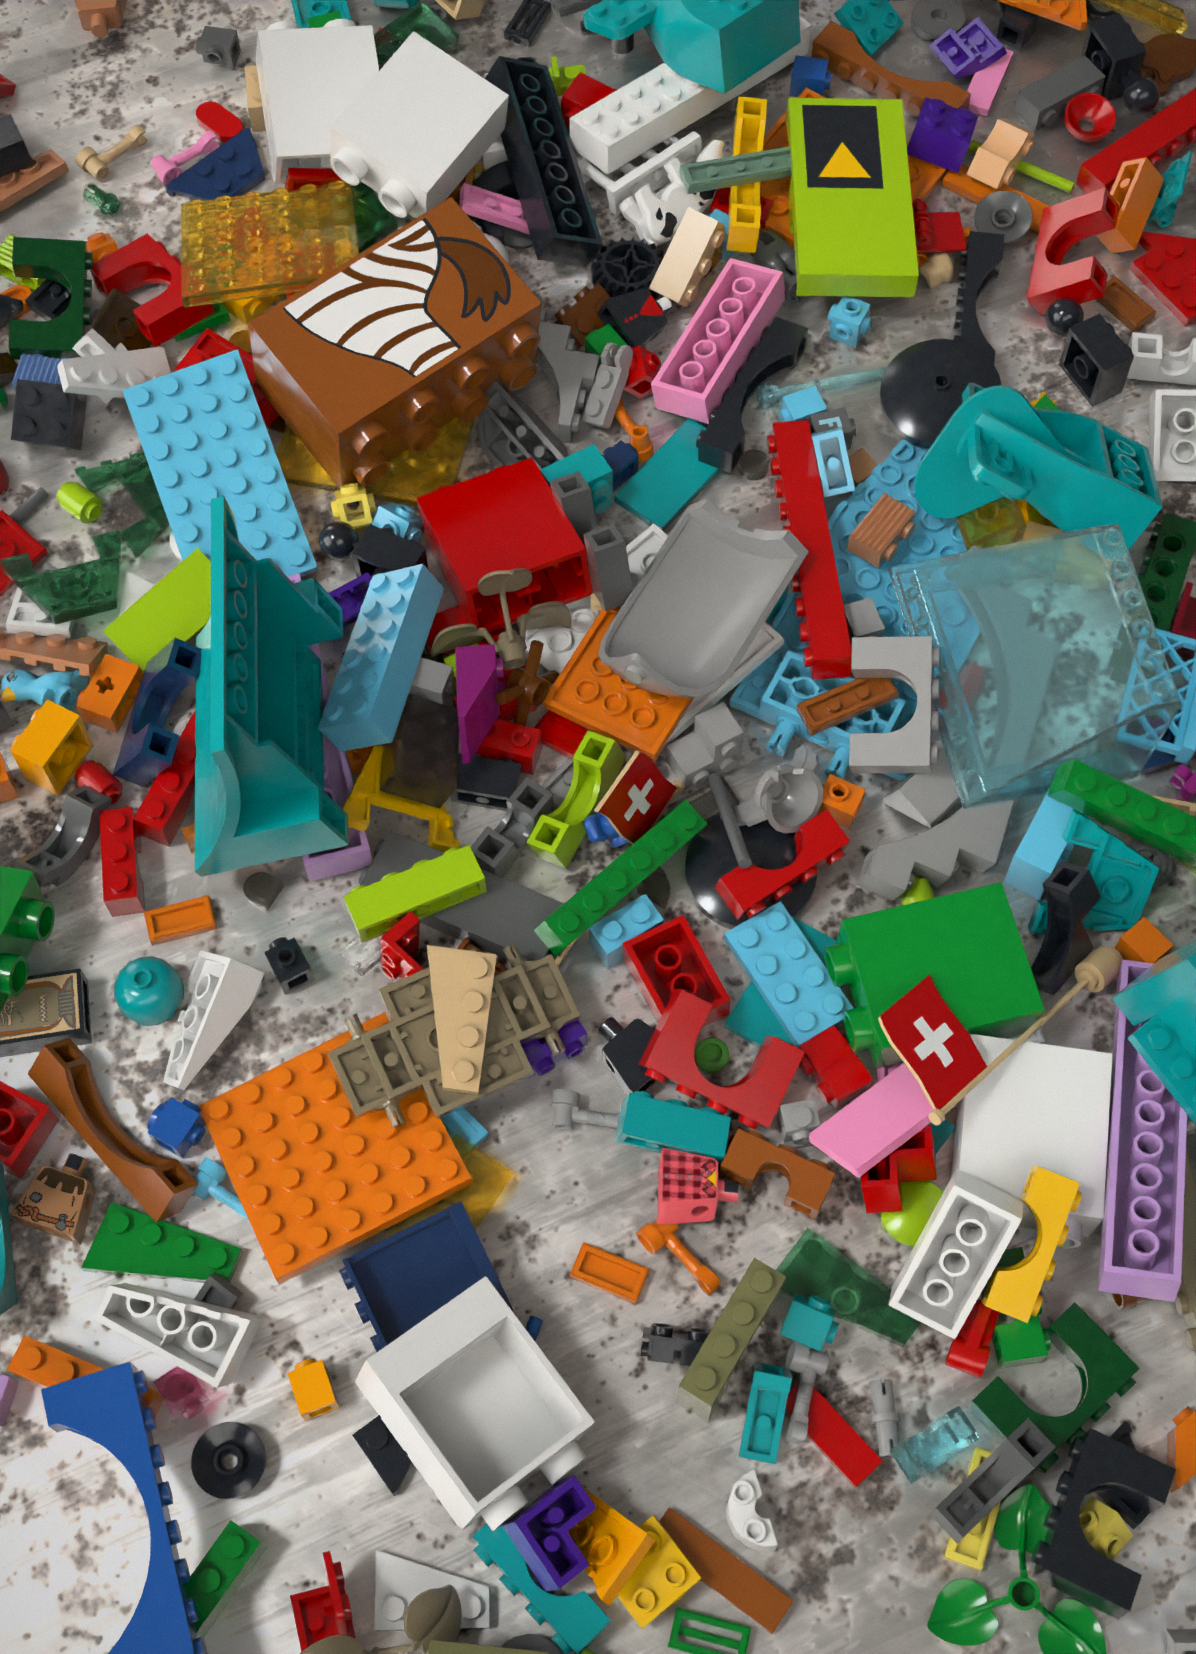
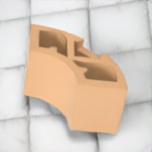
(1001, 153)

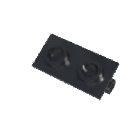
(665, 1340)

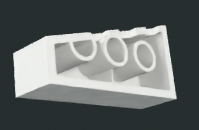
(184, 1331)

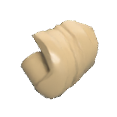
(937, 269)

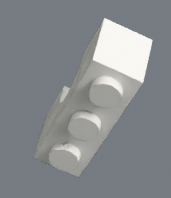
(1156, 364)

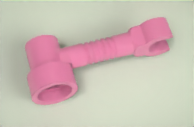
(169, 169)

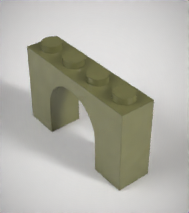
(719, 1355)

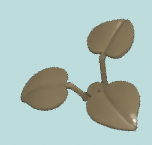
(510, 644)
(429, 1616)

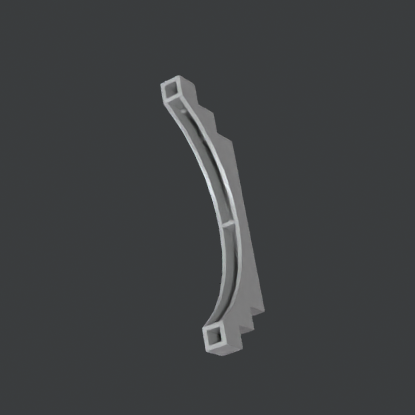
(966, 838)

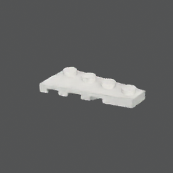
(112, 372)

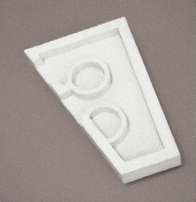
(402, 1580)

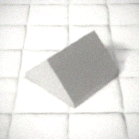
(926, 795)

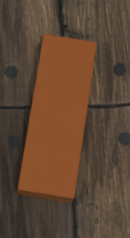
(845, 702)

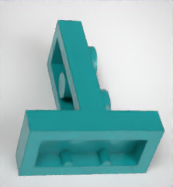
(765, 1412)

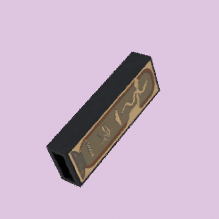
(46, 1011)

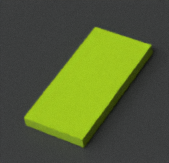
(169, 610)

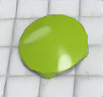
(918, 1204)

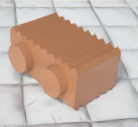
(881, 531)

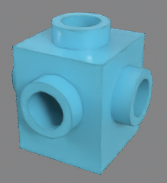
(849, 320)
(399, 520)

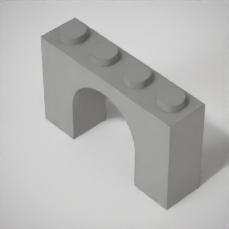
(911, 746)

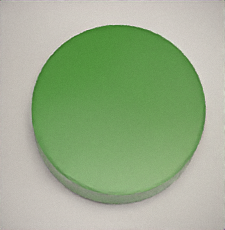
(711, 1055)

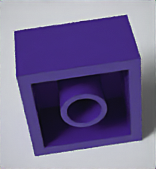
(942, 134)

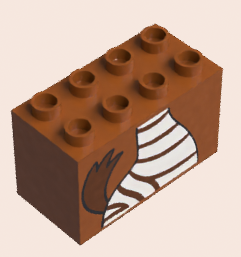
(396, 344)

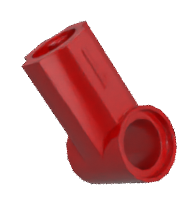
(970, 1348)

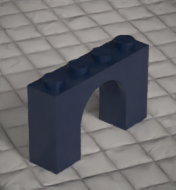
(146, 745)

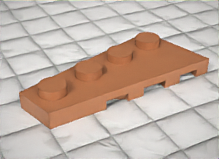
(54, 649)

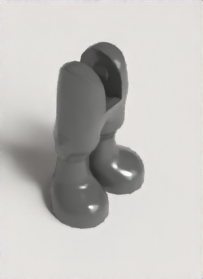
(780, 256)

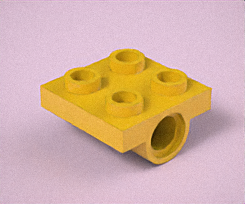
(659, 1578)

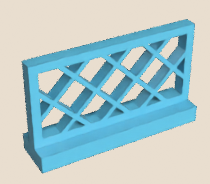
(1185, 732)

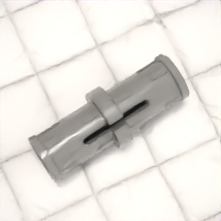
(885, 1416)

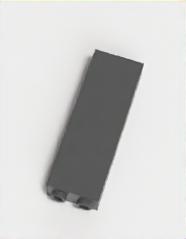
(491, 920)

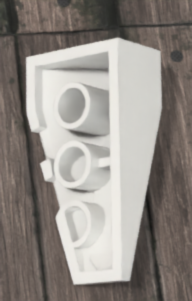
(218, 999)

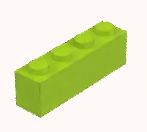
(421, 889)

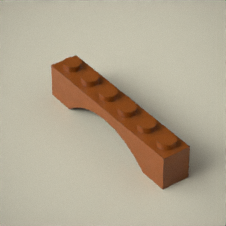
(851, 63)
(69, 1083)

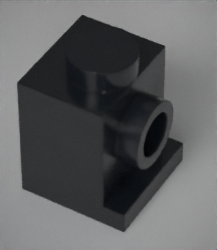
(289, 974)

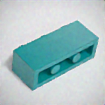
(671, 1125)

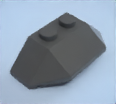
(515, 432)

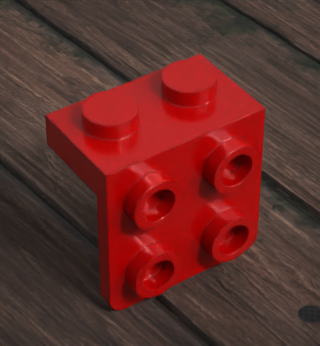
(324, 1609)

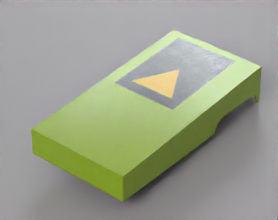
(851, 198)

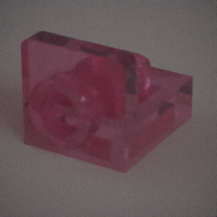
(181, 1393)

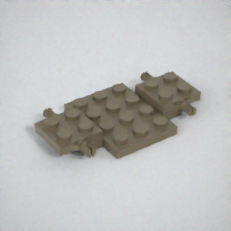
(403, 1056)

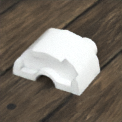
(743, 1519)

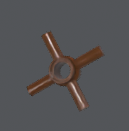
(527, 685)

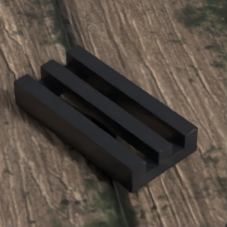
(520, 35)

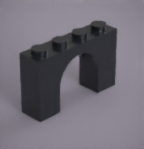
(1065, 1556)

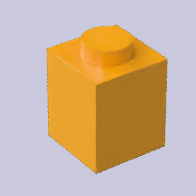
(313, 1389)

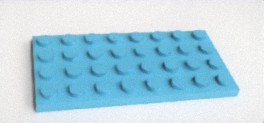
(211, 442)

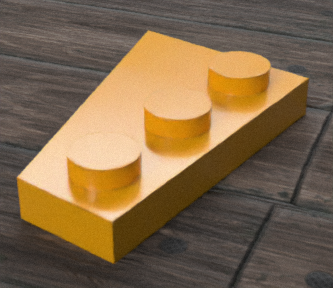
(610, 1547)

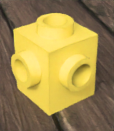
(356, 516)
(1103, 1528)

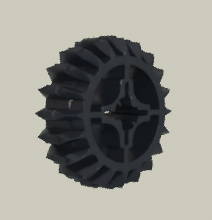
(615, 262)

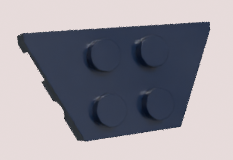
(224, 172)

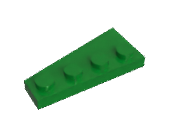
(139, 1246)

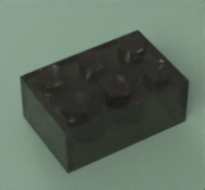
(423, 753)

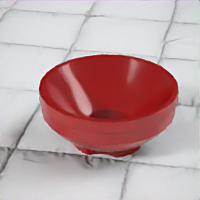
(1093, 109)

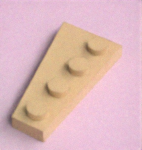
(461, 1004)

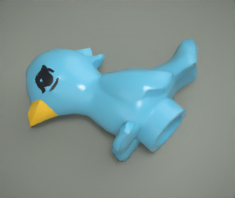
(57, 687)

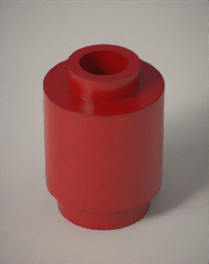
(100, 779)

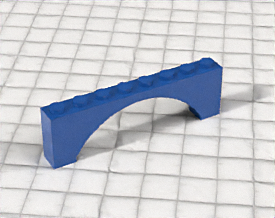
(114, 1414)

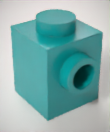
(810, 1322)

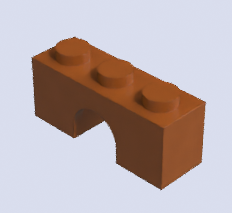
(752, 1155)

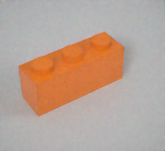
(1135, 193)

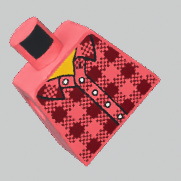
(690, 1188)

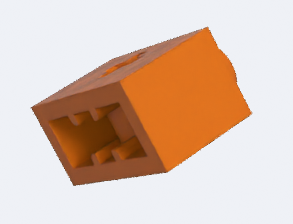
(110, 693)

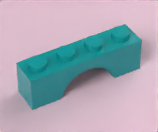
(573, 1617)

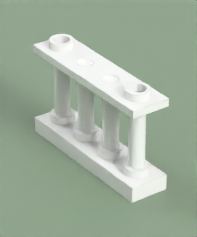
(650, 172)

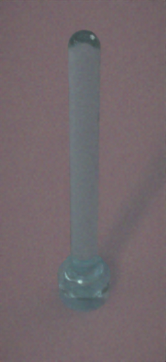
(770, 395)

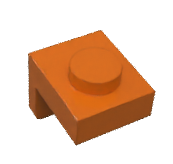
(101, 245)

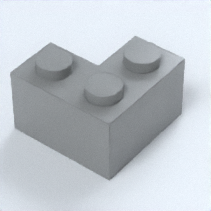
(709, 749)

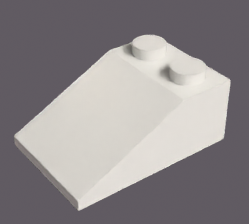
(1173, 434)

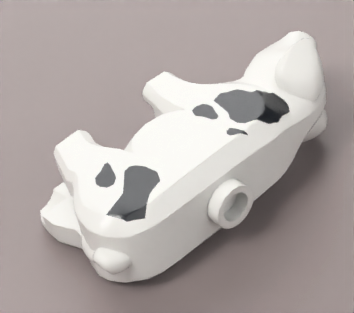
(660, 214)

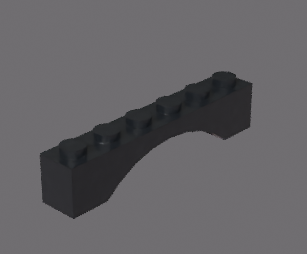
(981, 267)
(777, 352)

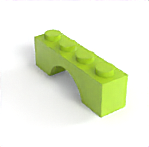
(595, 769)

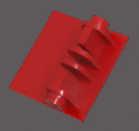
(937, 230)

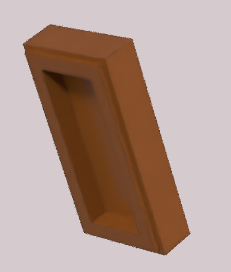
(1126, 305)

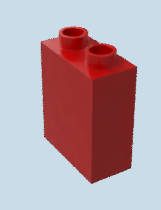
(499, 525)

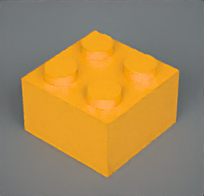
(52, 747)

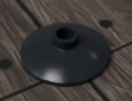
(215, 1447)

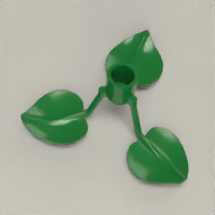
(966, 1617)

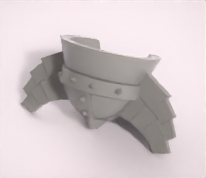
(785, 794)

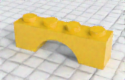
(1017, 1287)

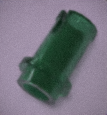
(106, 202)

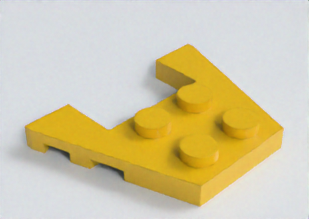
(367, 791)

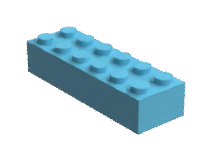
(381, 658)

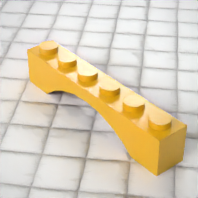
(745, 199)

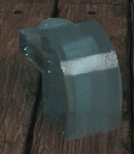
(935, 1445)

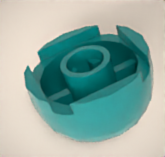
(148, 990)

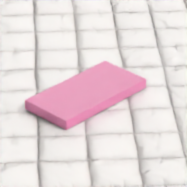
(874, 1122)

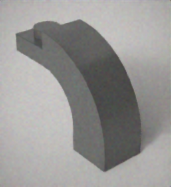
(71, 839)
(992, 1480)

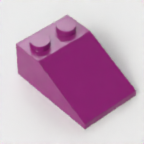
(476, 689)

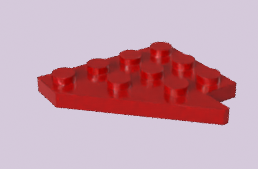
(1169, 272)

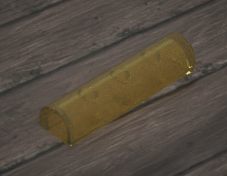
(1153, 13)

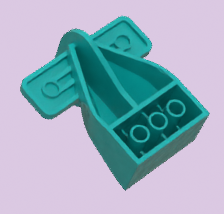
(705, 39)
(1053, 459)

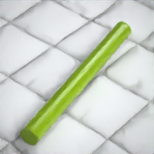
(1035, 172)

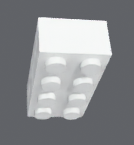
(956, 1253)

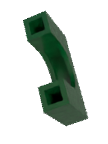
(67, 264)
(1101, 1371)

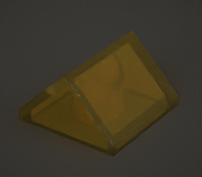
(992, 524)

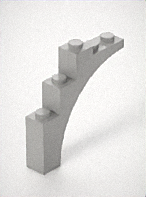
(568, 371)

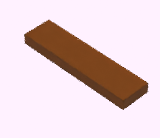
(728, 1574)

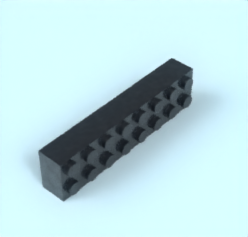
(545, 165)

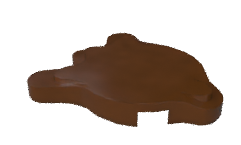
(1169, 60)

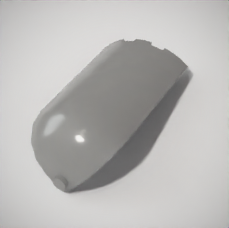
(699, 603)

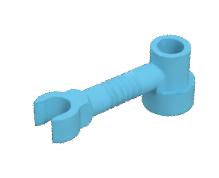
(210, 1180)

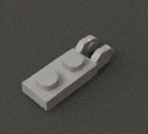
(608, 385)

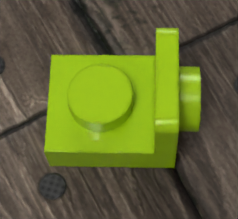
(564, 75)

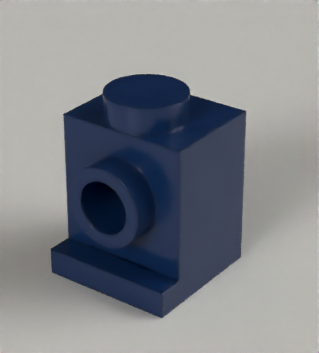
(623, 462)

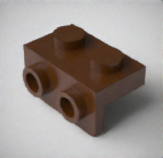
(583, 314)

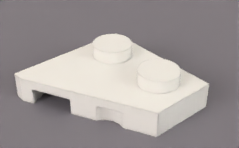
(28, 617)

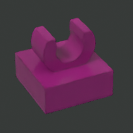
(1185, 782)

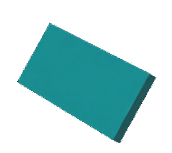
(668, 479)
(752, 1016)

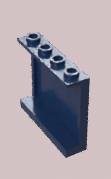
(417, 1272)

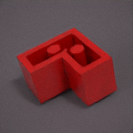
(908, 1163)

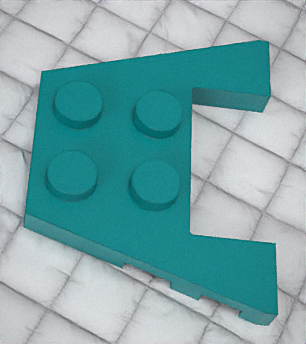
(1118, 871)

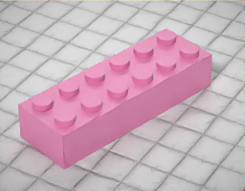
(718, 340)

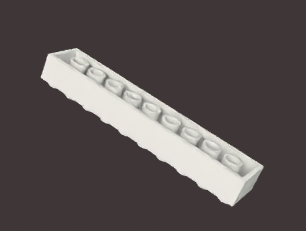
(656, 109)

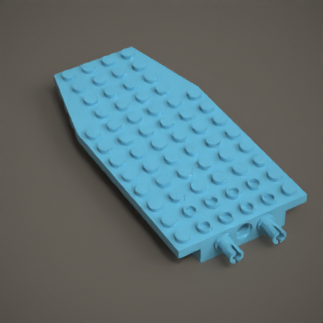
(783, 681)

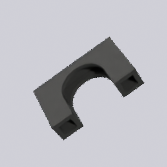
(604, 546)

